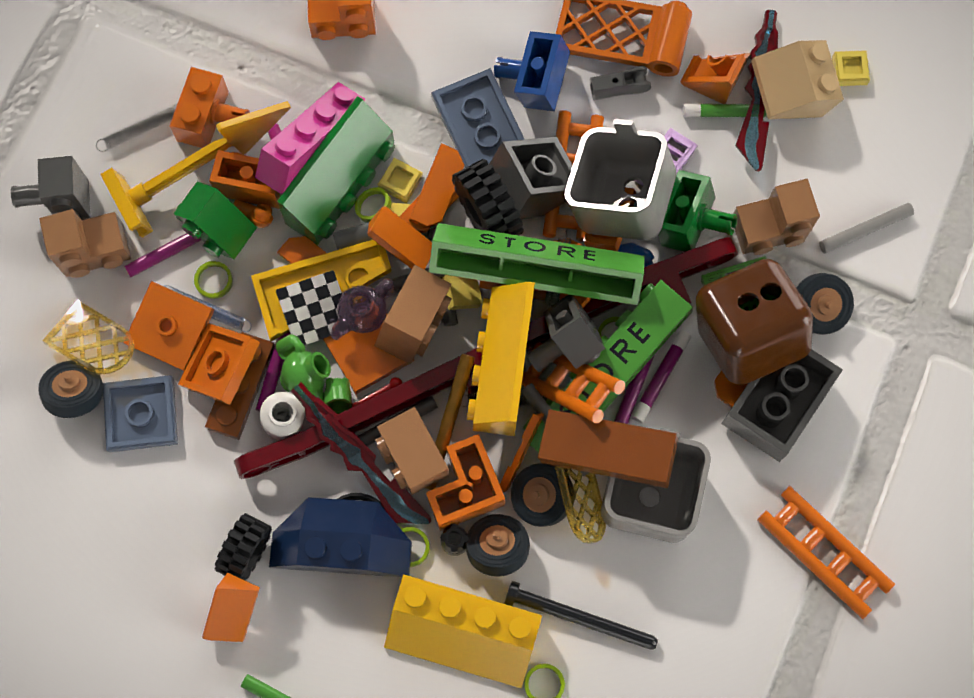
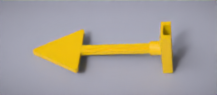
(239, 132)

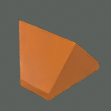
(714, 75)

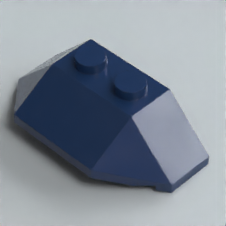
(341, 539)

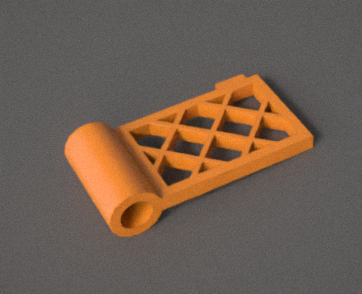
(664, 40)

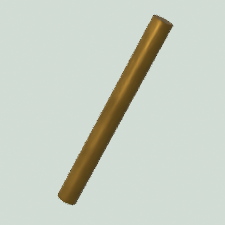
(453, 406)

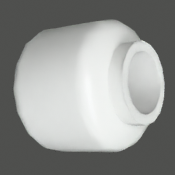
(282, 403)

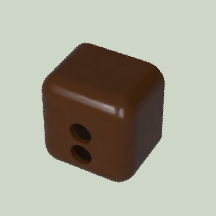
(755, 340)

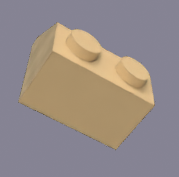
(798, 80)

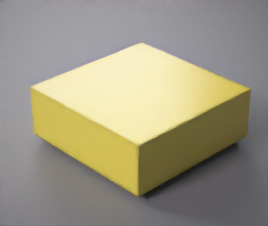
(851, 67)
(400, 180)
(464, 293)

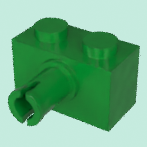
(691, 213)
(214, 220)

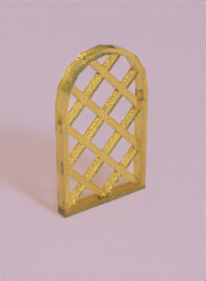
(66, 320)
(569, 501)

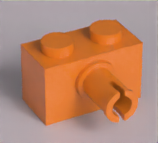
(201, 108)

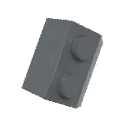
(534, 174)

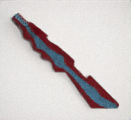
(754, 130)
(358, 457)

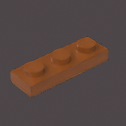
(231, 418)

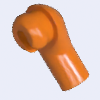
(259, 215)

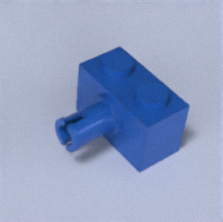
(539, 72)

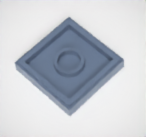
(140, 413)

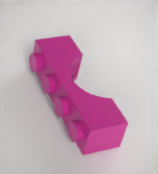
(294, 145)

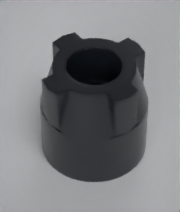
(450, 549)

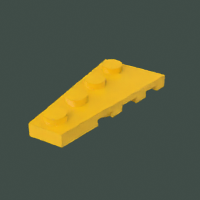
(352, 266)

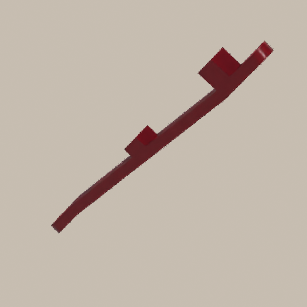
(441, 377)

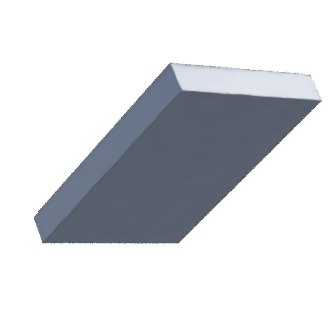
(476, 116)

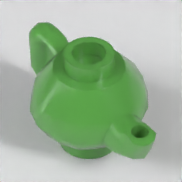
(302, 366)

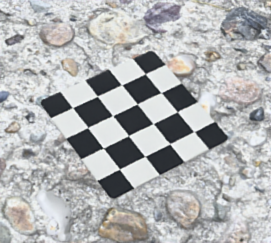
(311, 306)

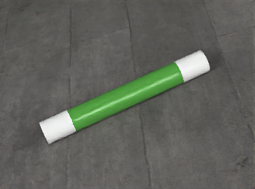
(716, 110)

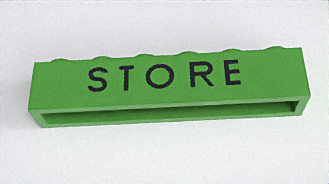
(548, 263)
(633, 343)

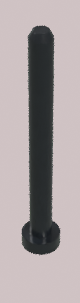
(579, 617)

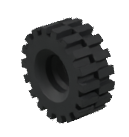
(487, 199)

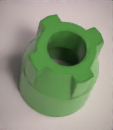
(338, 394)

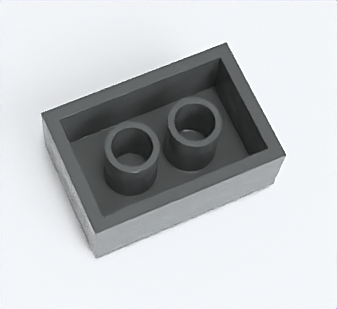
(780, 404)

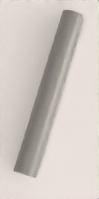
(866, 228)

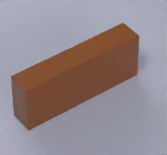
(608, 448)

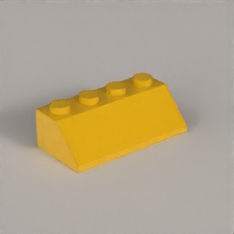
(502, 359)
(462, 631)

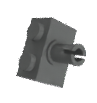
(59, 188)
(571, 334)

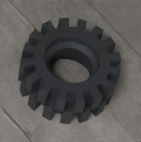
(243, 547)

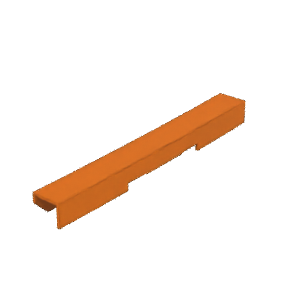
(527, 436)

